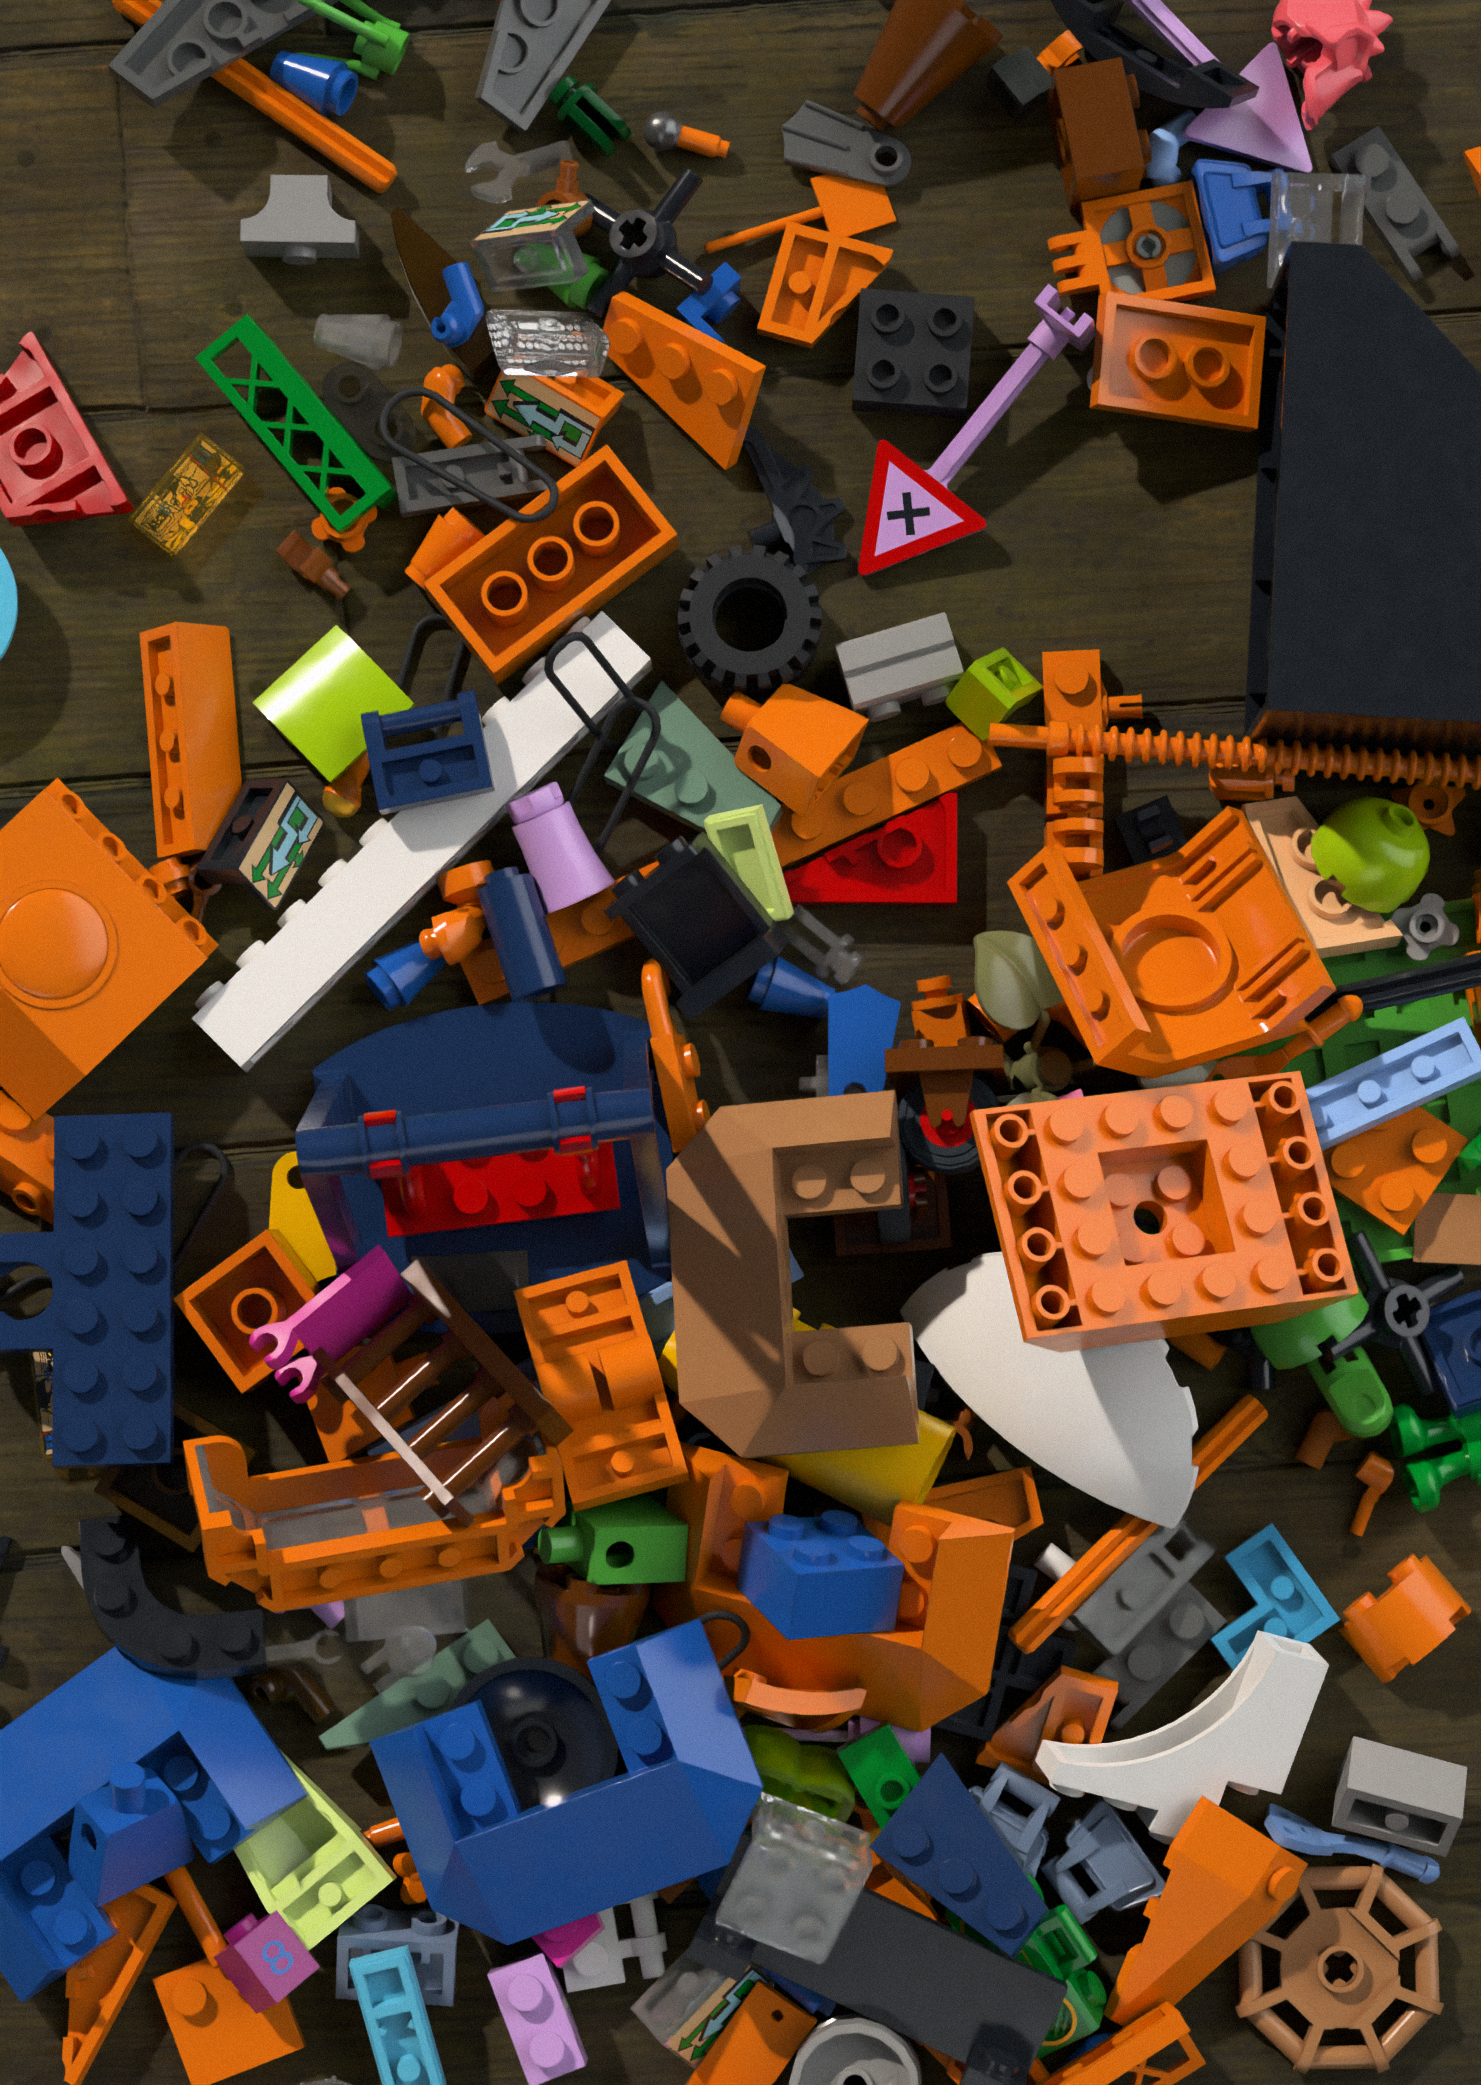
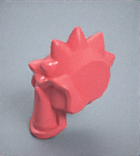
(1328, 46)

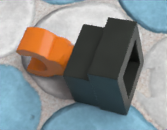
(1024, 81)

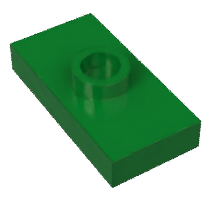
(880, 1770)

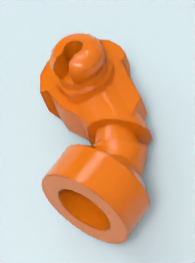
(459, 930)

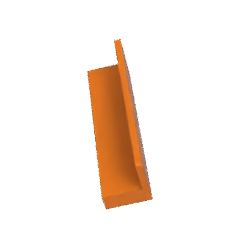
(190, 733)

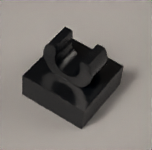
(1150, 831)

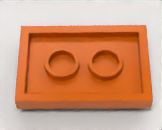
(1177, 362)

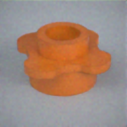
(352, 538)

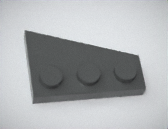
(530, 54)

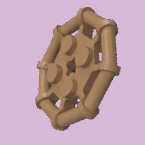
(1343, 2003)

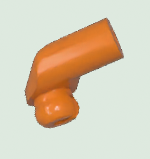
(447, 382)

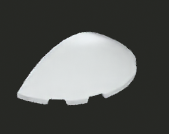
(1090, 1416)

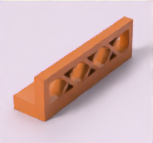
(1129, 2051)

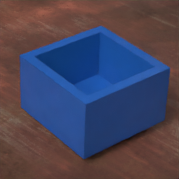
(819, 1575)

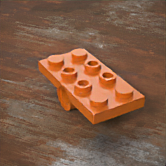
(604, 1383)

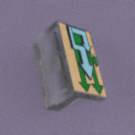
(533, 247)
(693, 2006)

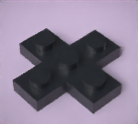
(1011, 1664)

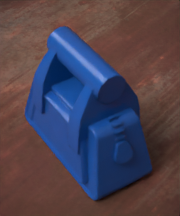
(1231, 210)

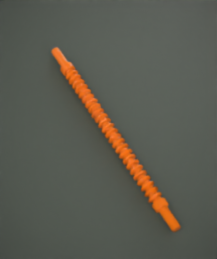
(1060, 739)

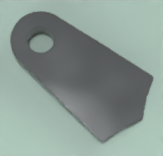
(842, 147)

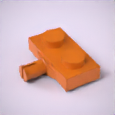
(1078, 695)

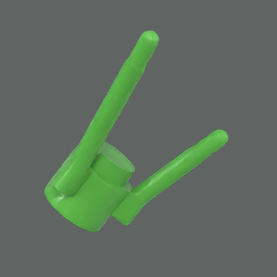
(378, 38)

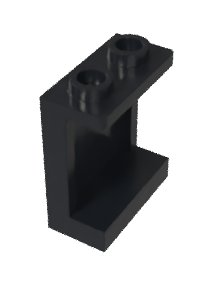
(698, 921)

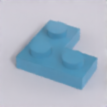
(1283, 1594)

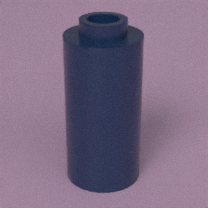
(521, 934)

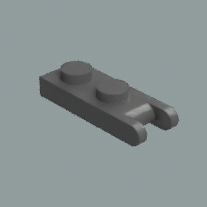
(1395, 203)
(478, 465)
(1159, 1651)

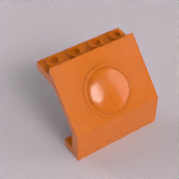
(81, 946)
(1175, 951)

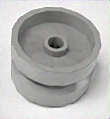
(856, 2046)

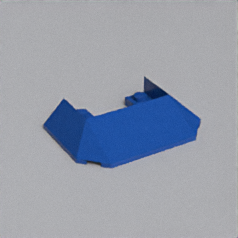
(113, 1712)
(599, 1846)

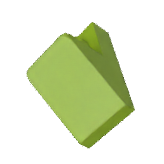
(991, 691)

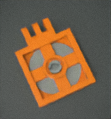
(1138, 246)

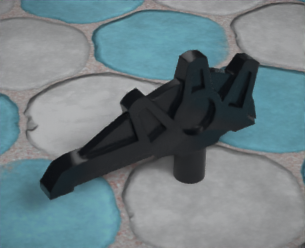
(798, 511)

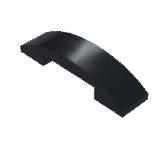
(1201, 86)

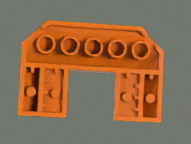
(945, 1613)

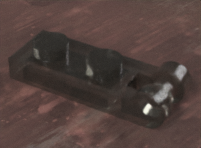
(1141, 1587)

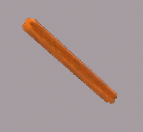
(288, 111)
(1129, 1533)

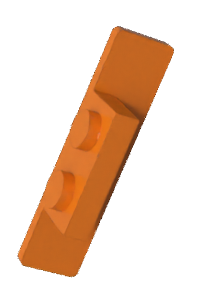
(27, 1158)

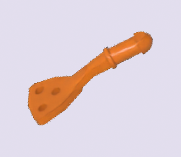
(1321, 1028)

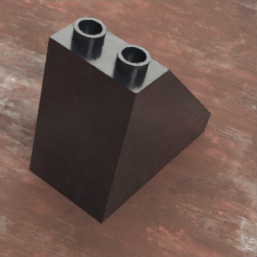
(1364, 518)

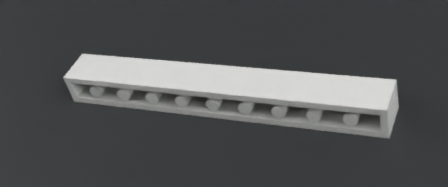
(408, 853)

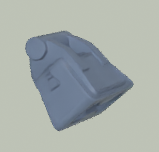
(1020, 1833)
(1110, 1858)

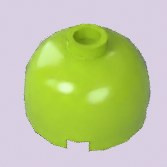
(1373, 852)

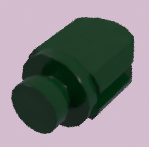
(575, 101)

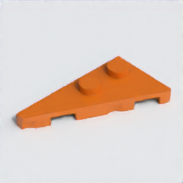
(105, 1978)

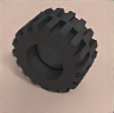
(749, 574)

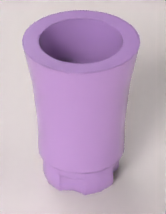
(556, 848)

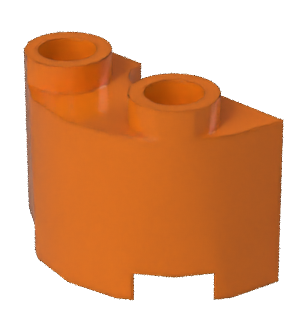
(1405, 1619)

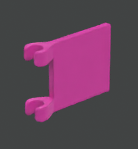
(334, 1320)

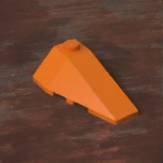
(1217, 1896)

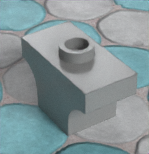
(299, 223)

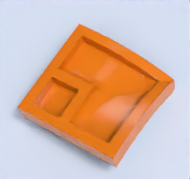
(794, 1708)

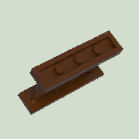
(494, 1379)

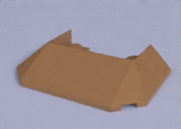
(732, 1278)

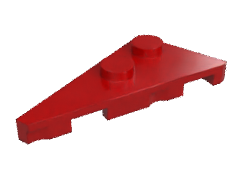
(898, 864)

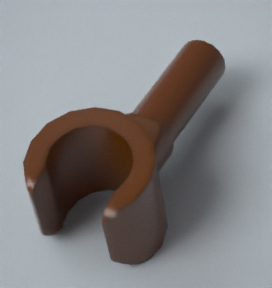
(201, 889)

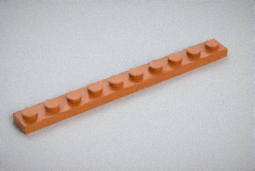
(846, 810)

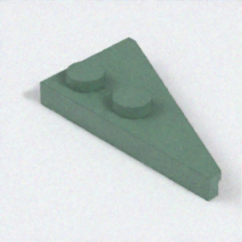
(423, 1696)

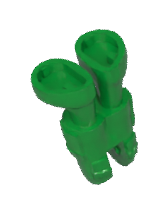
(1428, 1476)

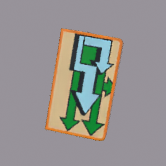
(560, 408)

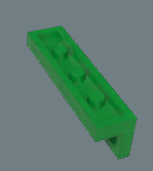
(313, 410)

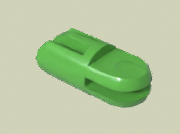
(1355, 1394)

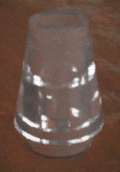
(361, 338)

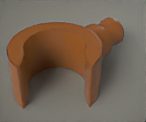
(567, 191)
(312, 564)
(963, 1420)

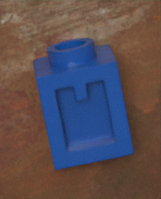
(715, 304)

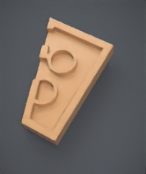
(1329, 919)

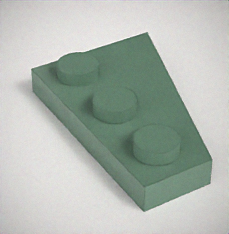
(688, 768)

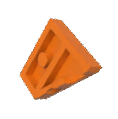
(816, 282)
(1064, 1709)

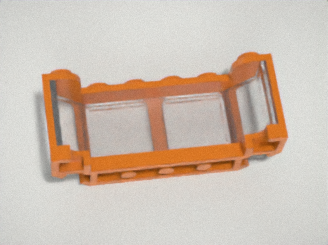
(360, 1520)

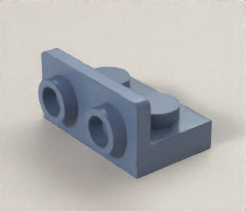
(430, 1939)

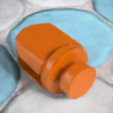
(1249, 784)
(940, 1015)

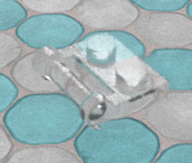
(1303, 211)

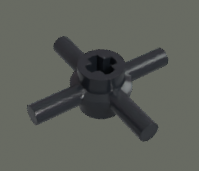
(647, 245)
(1394, 1314)

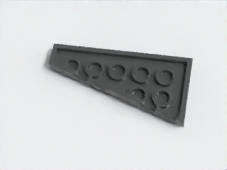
(198, 38)

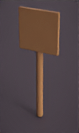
(1449, 1230)

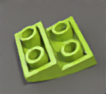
(322, 702)

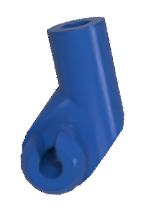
(464, 309)

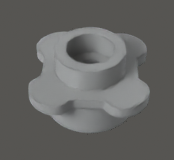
(1441, 930)

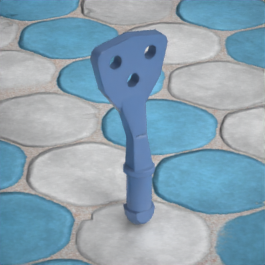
(1301, 1835)

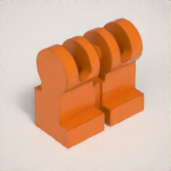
(1076, 807)

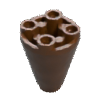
(585, 1617)

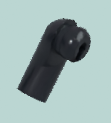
(1259, 1370)

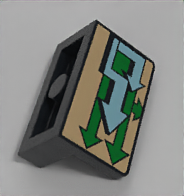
(263, 840)

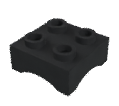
(913, 353)

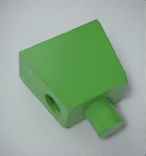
(619, 1542)

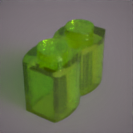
(802, 1774)

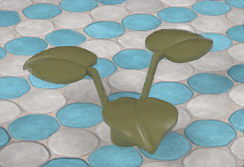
(1014, 993)

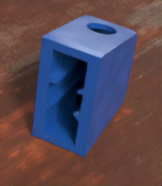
(127, 1834)

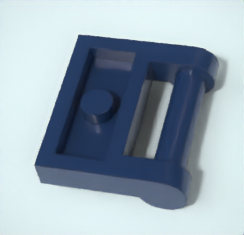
(432, 769)

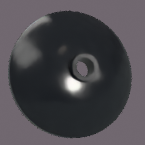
(562, 1704)

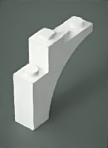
(1233, 1738)

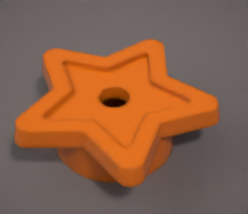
(1444, 801)

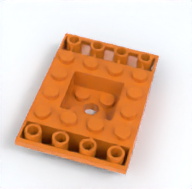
(1222, 1168)

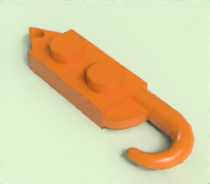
(674, 1061)

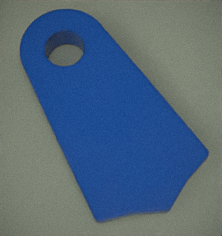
(859, 1031)

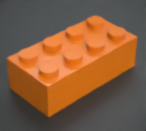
(538, 579)

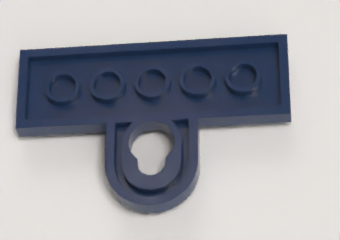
(110, 1291)

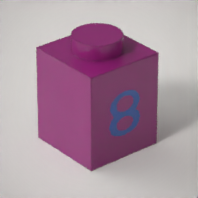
(264, 1960)

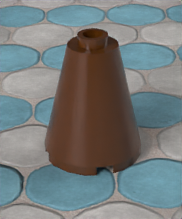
(919, 57)

